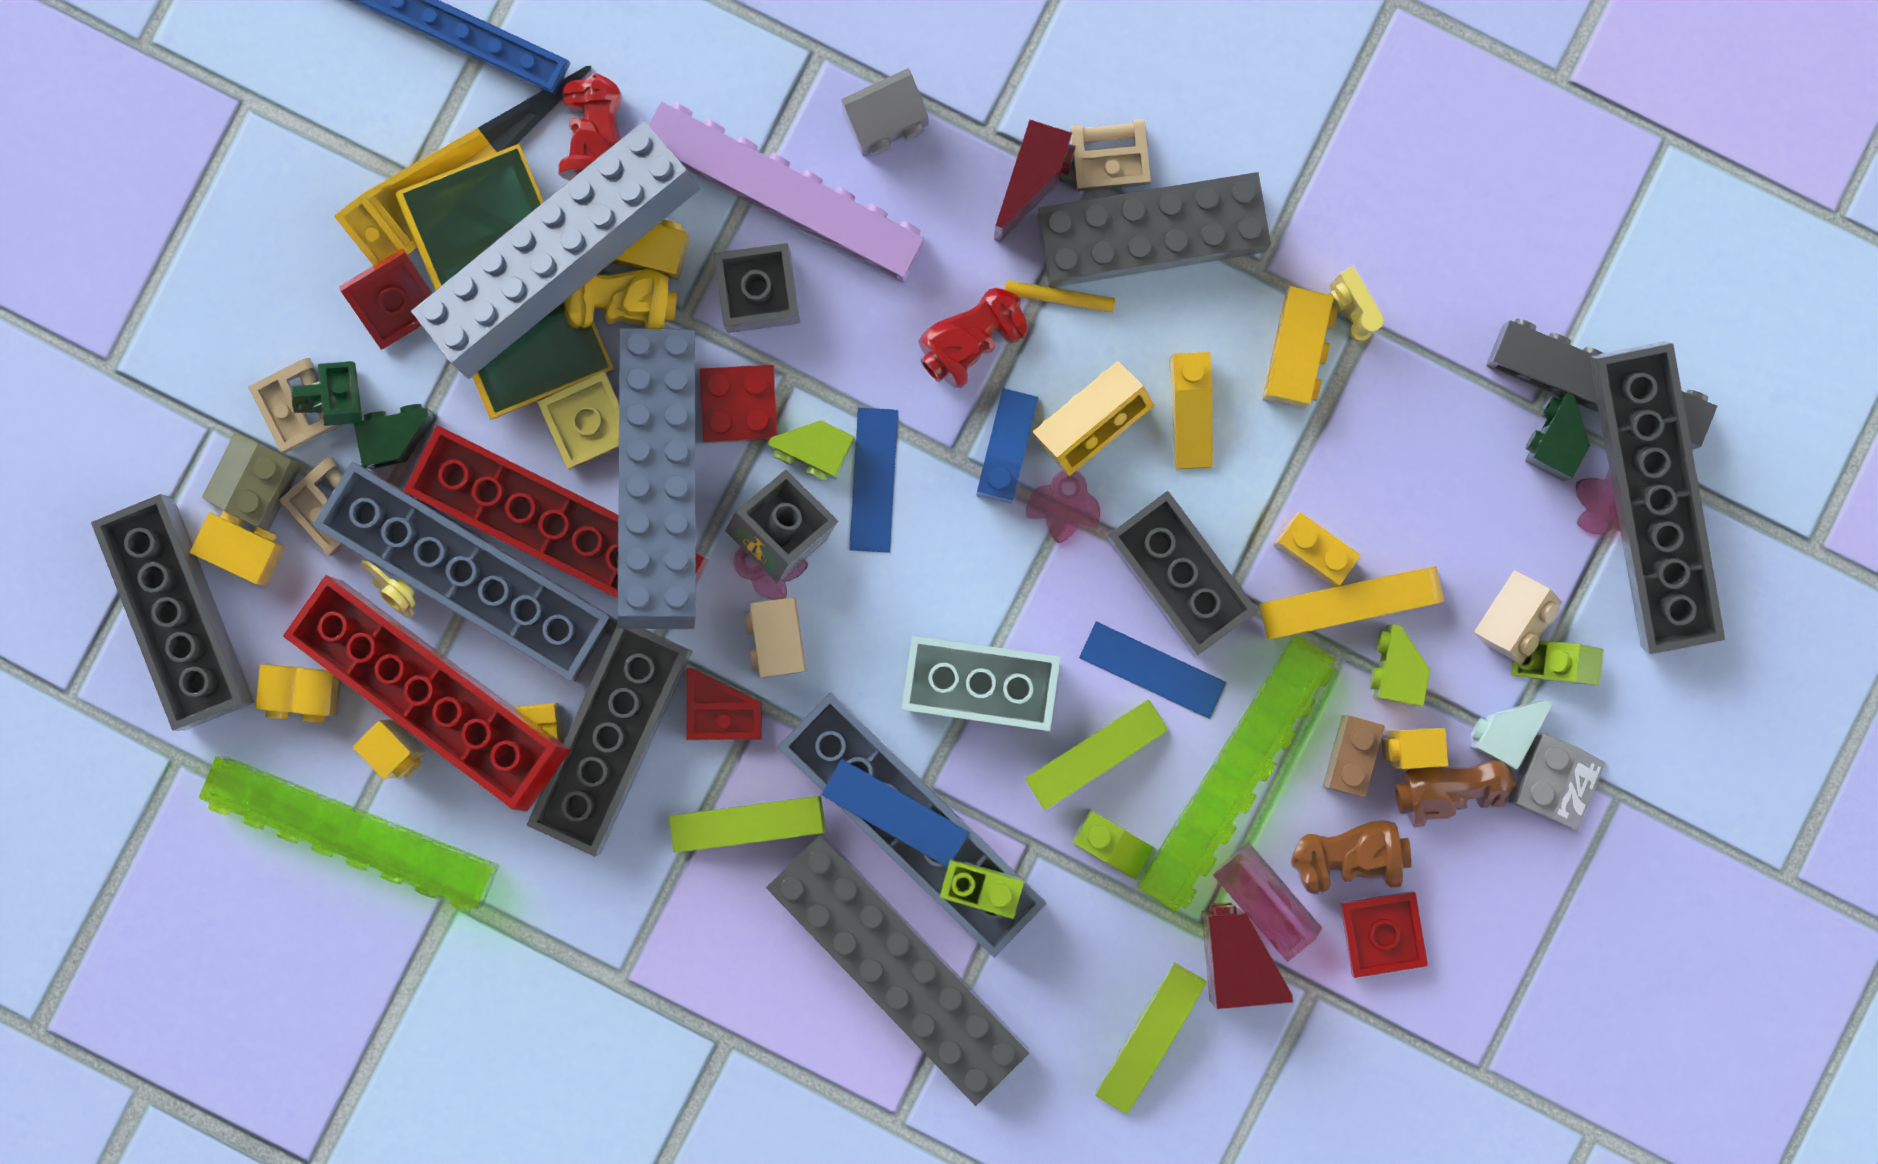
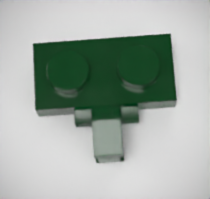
(334, 394)

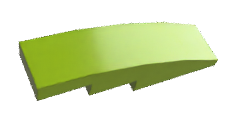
(1096, 754)
(747, 824)
(1150, 1038)

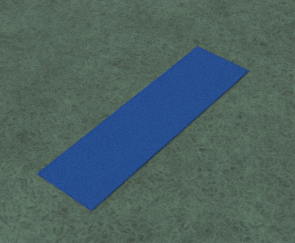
(873, 480)
(1152, 669)
(895, 813)

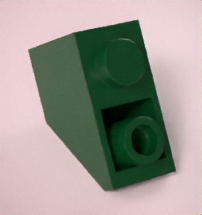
(393, 437)
(1562, 440)

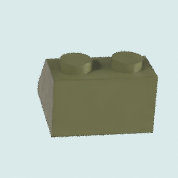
(251, 481)

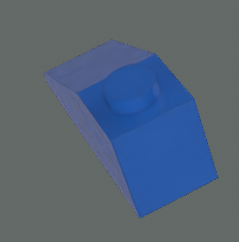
(1007, 446)

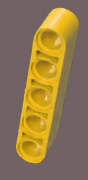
(1351, 602)

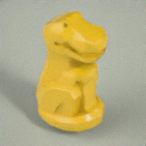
(628, 297)

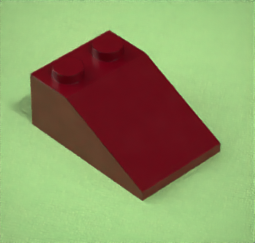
(1036, 172)

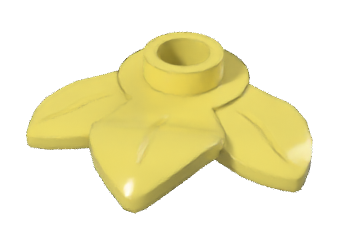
(395, 593)

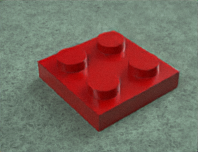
(386, 297)
(738, 403)
(1383, 934)

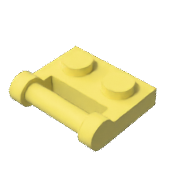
(1355, 300)

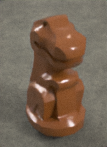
(1442, 790)
(1362, 852)

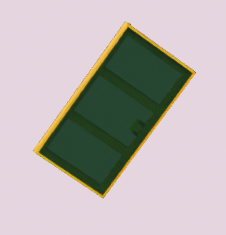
(456, 221)

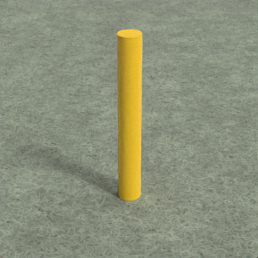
(1061, 296)

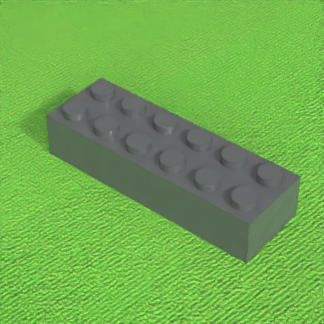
(1153, 229)
(172, 612)
(610, 738)

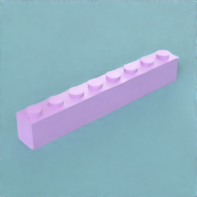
(787, 193)

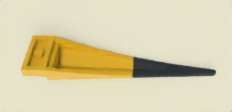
(376, 217)

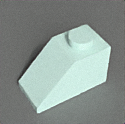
(1510, 732)

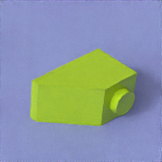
(1112, 844)

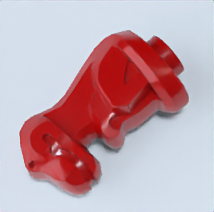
(598, 129)
(960, 340)

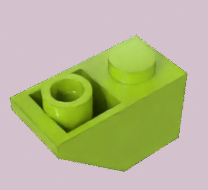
(815, 445)
(1562, 663)
(1401, 670)
(982, 888)

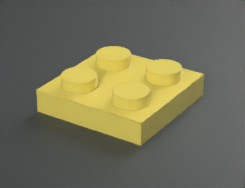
(583, 420)

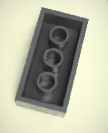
(1181, 574)

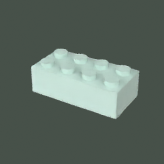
(980, 683)

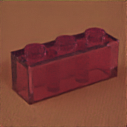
(1268, 902)

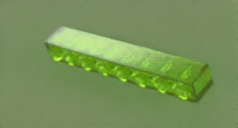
(1236, 772)
(348, 832)

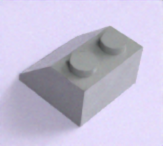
(885, 113)

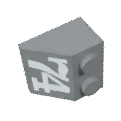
(1557, 781)

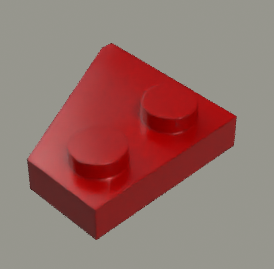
(719, 710)

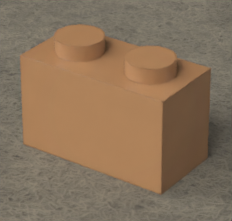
(1353, 755)

